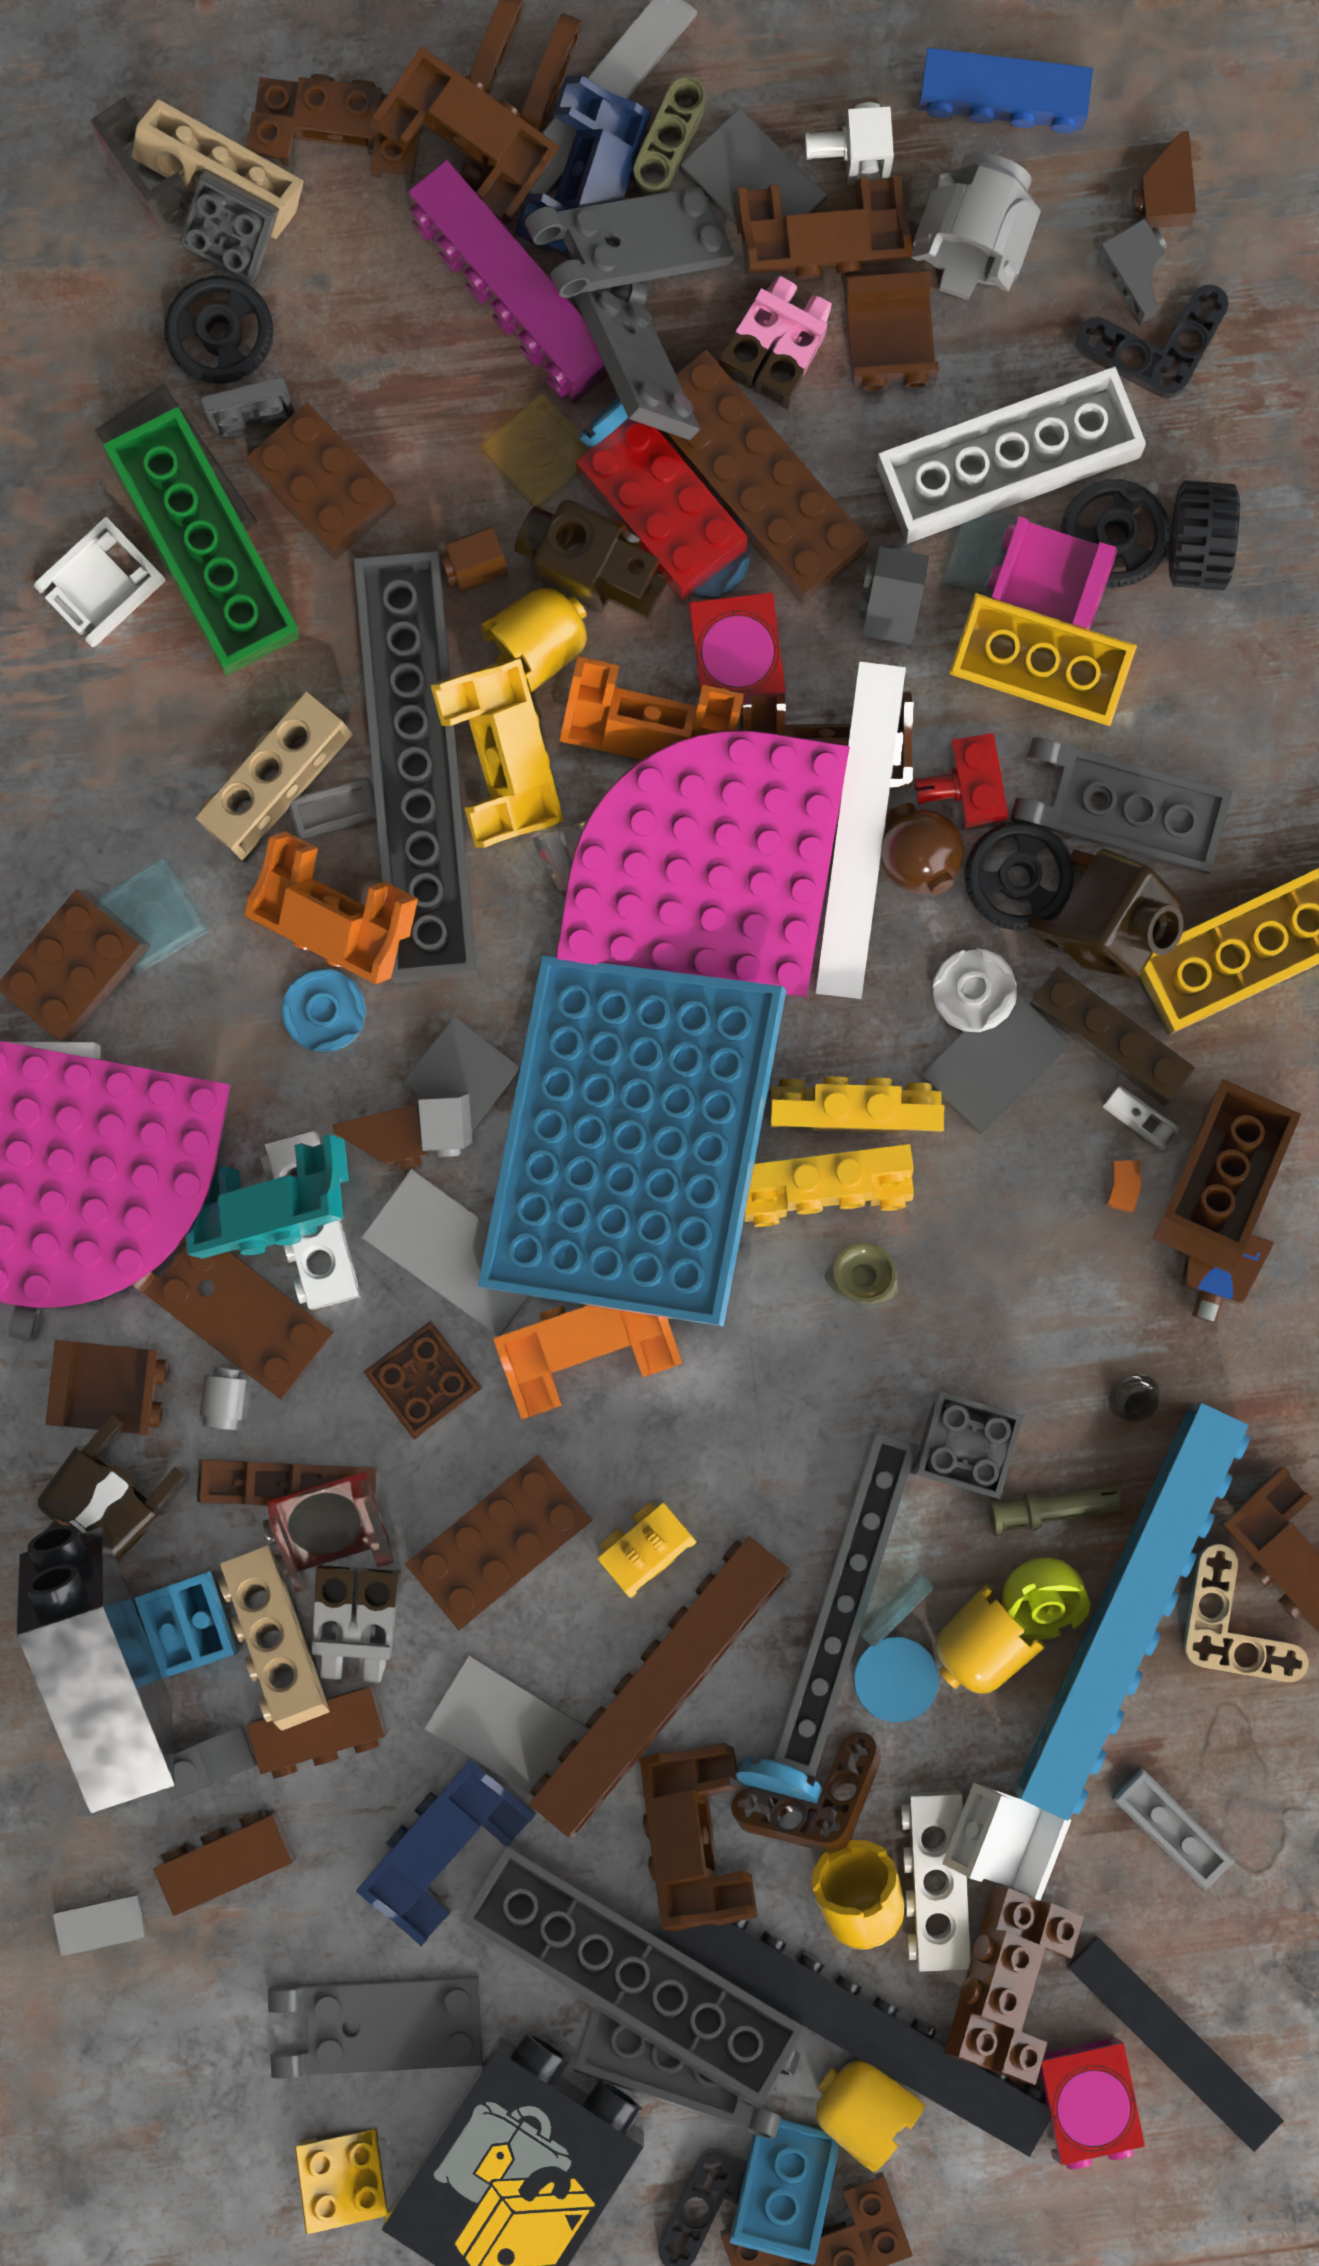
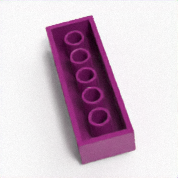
(507, 281)

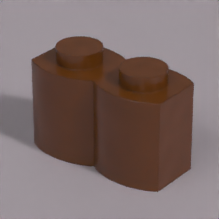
(474, 560)

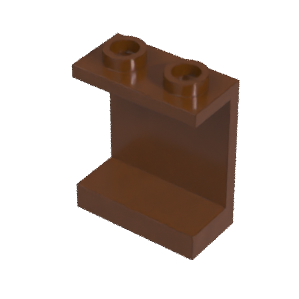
(891, 330)
(104, 1380)

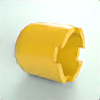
(540, 630)
(983, 1645)
(859, 1894)
(865, 2111)

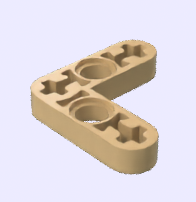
(1217, 1627)

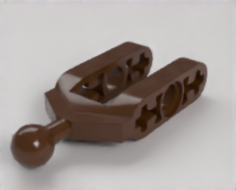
(547, 79)

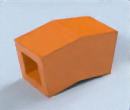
(1125, 1185)

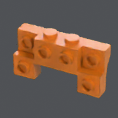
(635, 722)
(325, 920)
(574, 1338)

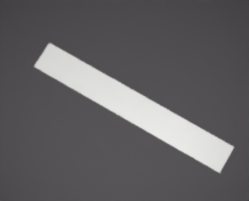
(860, 830)

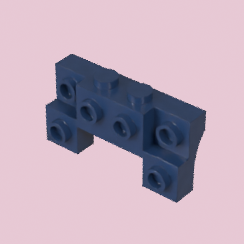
(601, 154)
(425, 1849)

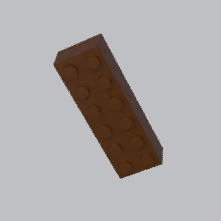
(764, 483)

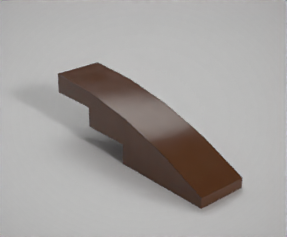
(264, 1481)

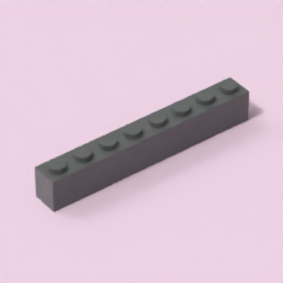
(844, 1603)

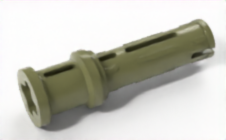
(1035, 1510)

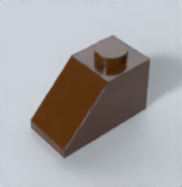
(1167, 187)
(387, 1136)

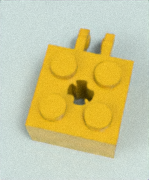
(645, 1547)

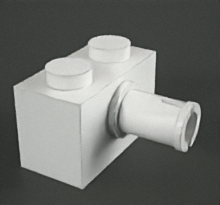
(863, 143)

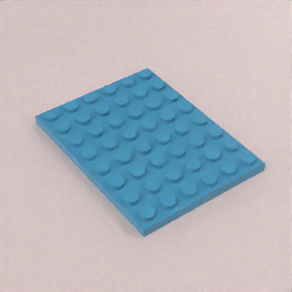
(633, 1139)

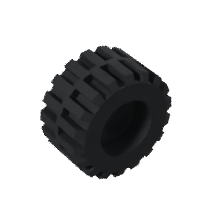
(1204, 535)

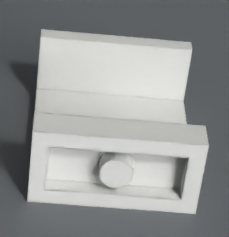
(1006, 1841)

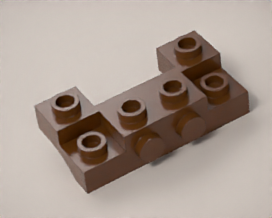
(325, 113)
(473, 124)
(824, 239)
(767, 714)
(1276, 1546)
(683, 1838)
(1002, 1983)
(866, 2239)

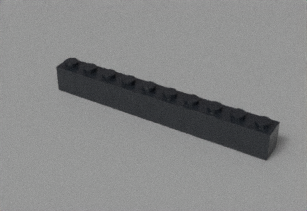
(866, 2028)

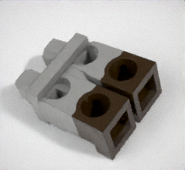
(351, 1633)

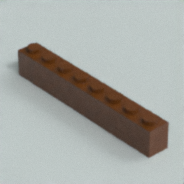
(659, 1687)

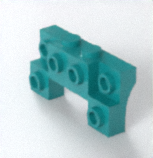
(272, 1210)

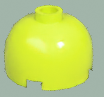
(1045, 1597)

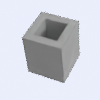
(445, 1123)

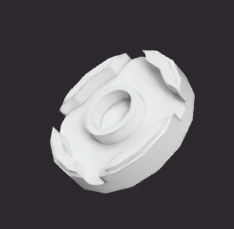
(974, 990)

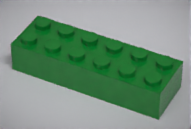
(201, 541)

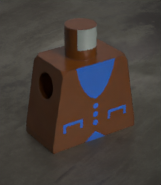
(1219, 1286)

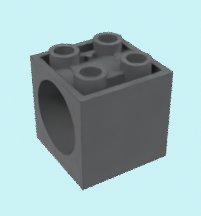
(967, 1444)

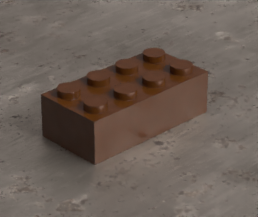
(1227, 1176)
(499, 1542)

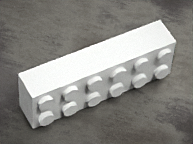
(1010, 455)

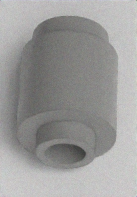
(222, 1399)

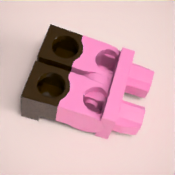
(787, 331)

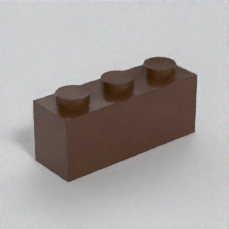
(352, 1721)
(223, 1861)

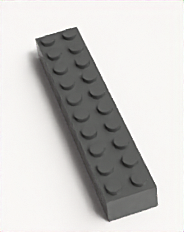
(415, 761)

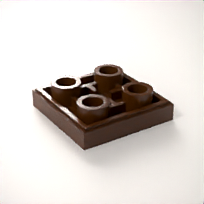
(422, 1380)

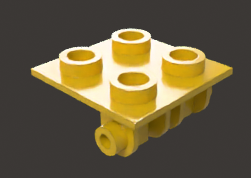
(340, 2180)

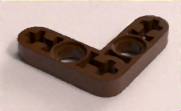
(814, 1815)

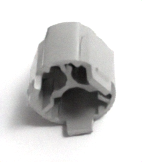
(978, 224)

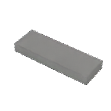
(1173, 1829)

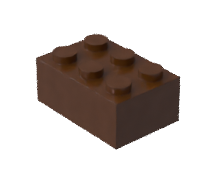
(321, 481)
(72, 966)

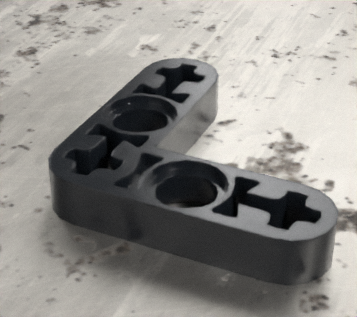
(1156, 359)
(727, 2187)

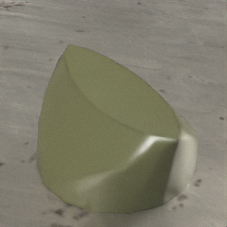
(863, 1274)

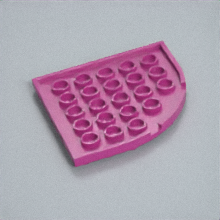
(710, 860)
(97, 1172)

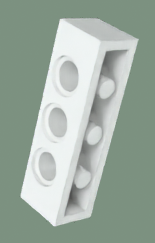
(340, 1281)
(952, 1947)

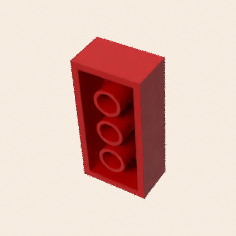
(663, 504)

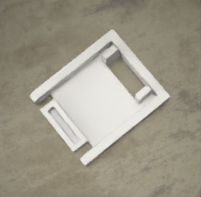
(93, 587)

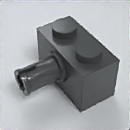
(895, 594)

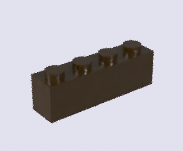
(1111, 1036)

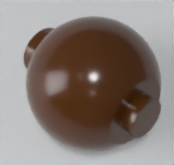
(921, 850)

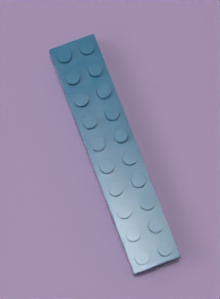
(1131, 1610)

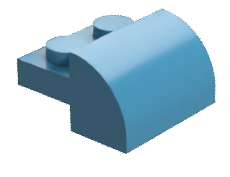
(186, 1625)

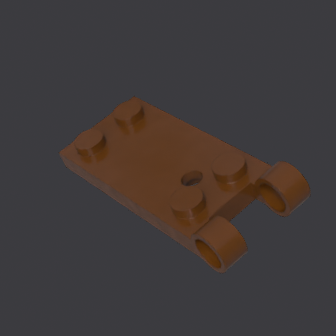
(242, 1318)

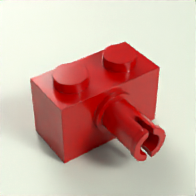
(972, 781)

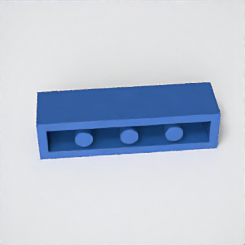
(1005, 90)

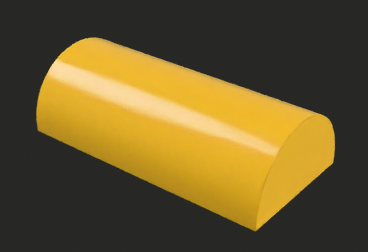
(1042, 659)

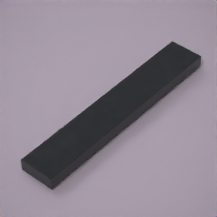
(1175, 2043)

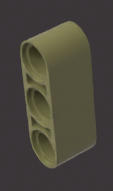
(671, 119)

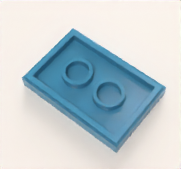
(786, 2192)

